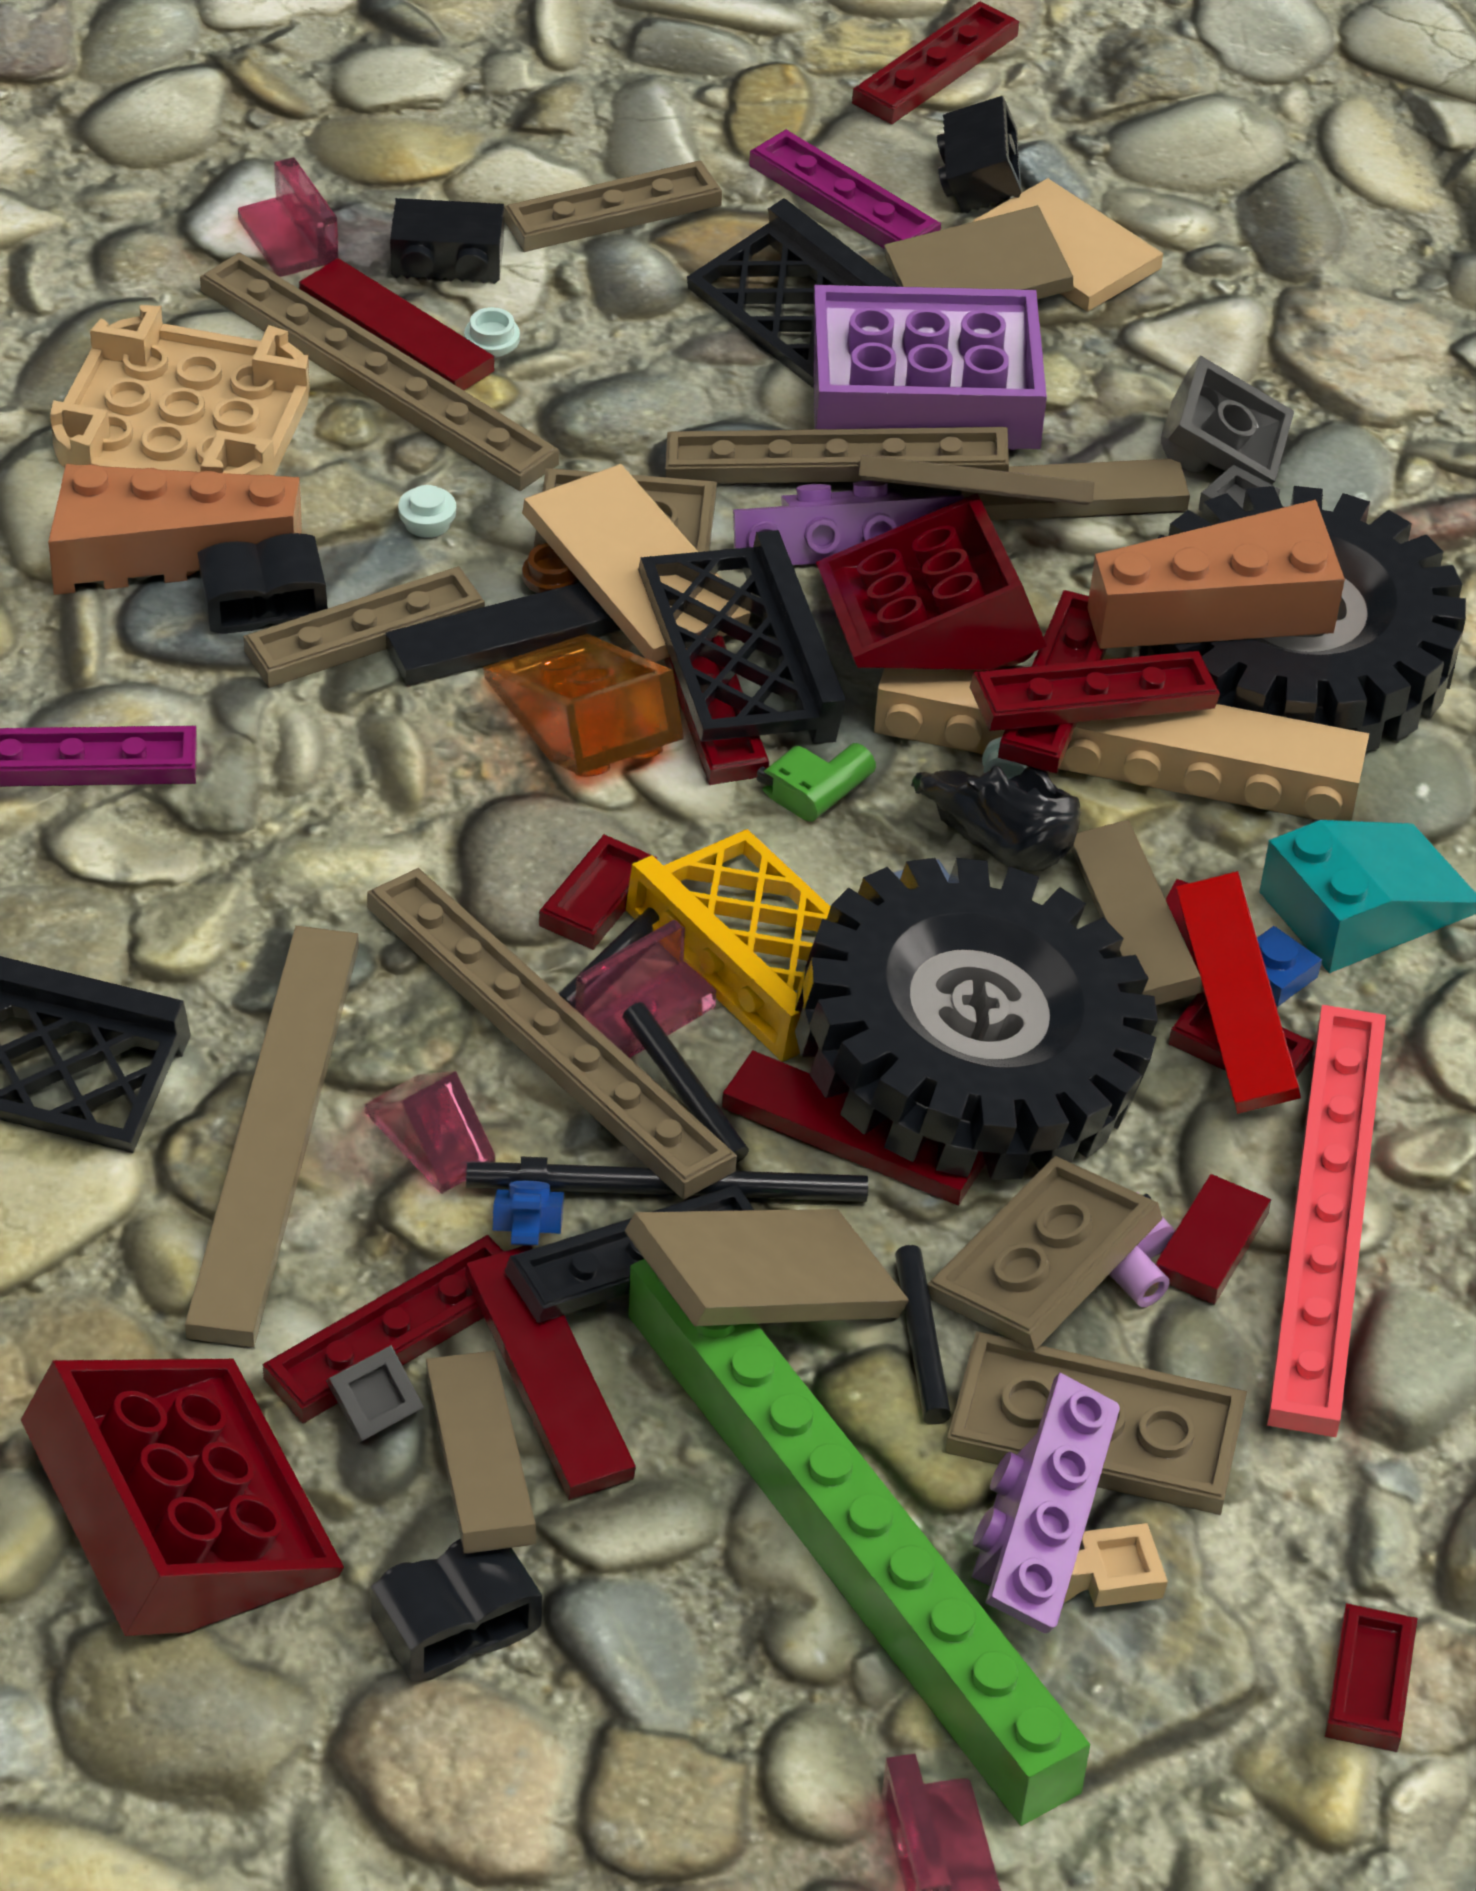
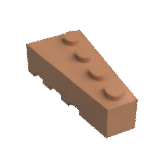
(156, 520)
(1220, 583)

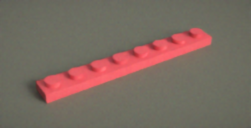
(1327, 1223)

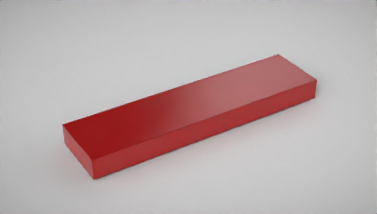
(1238, 993)

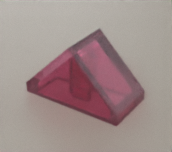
(433, 1126)

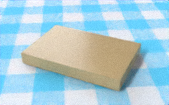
(1096, 248)

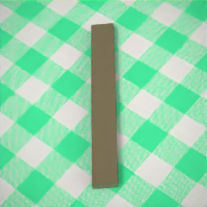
(382, 372)
(553, 1034)
(272, 1139)

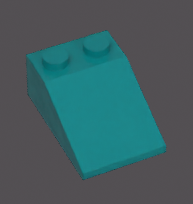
(1361, 888)

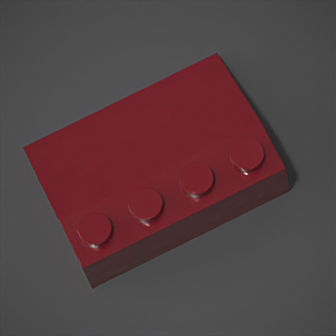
(933, 595)
(175, 1490)

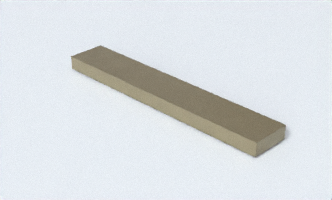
(825, 453)

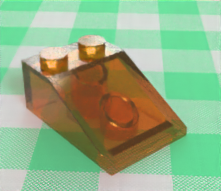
(590, 703)

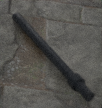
(644, 1181)

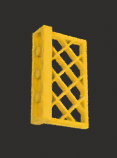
(725, 957)

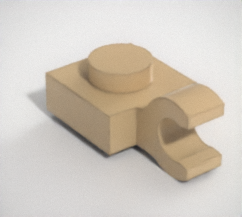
(1118, 1566)

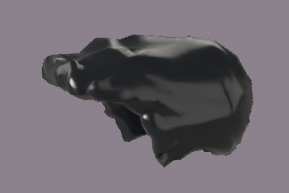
(1013, 819)

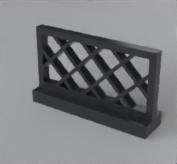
(805, 252)
(790, 640)
(103, 1011)

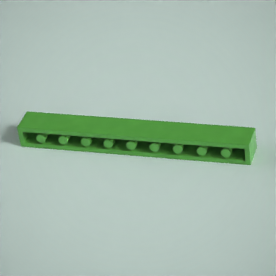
(872, 1553)

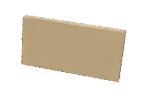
(600, 533)

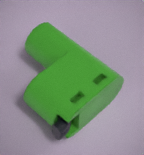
(812, 785)

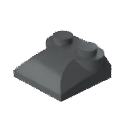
(1225, 424)

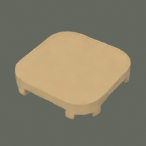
(182, 399)

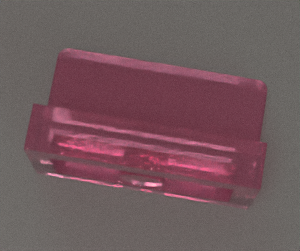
(296, 226)
(647, 973)
(936, 1831)

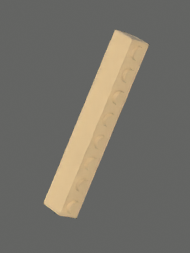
(1200, 753)

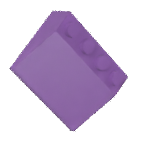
(929, 360)

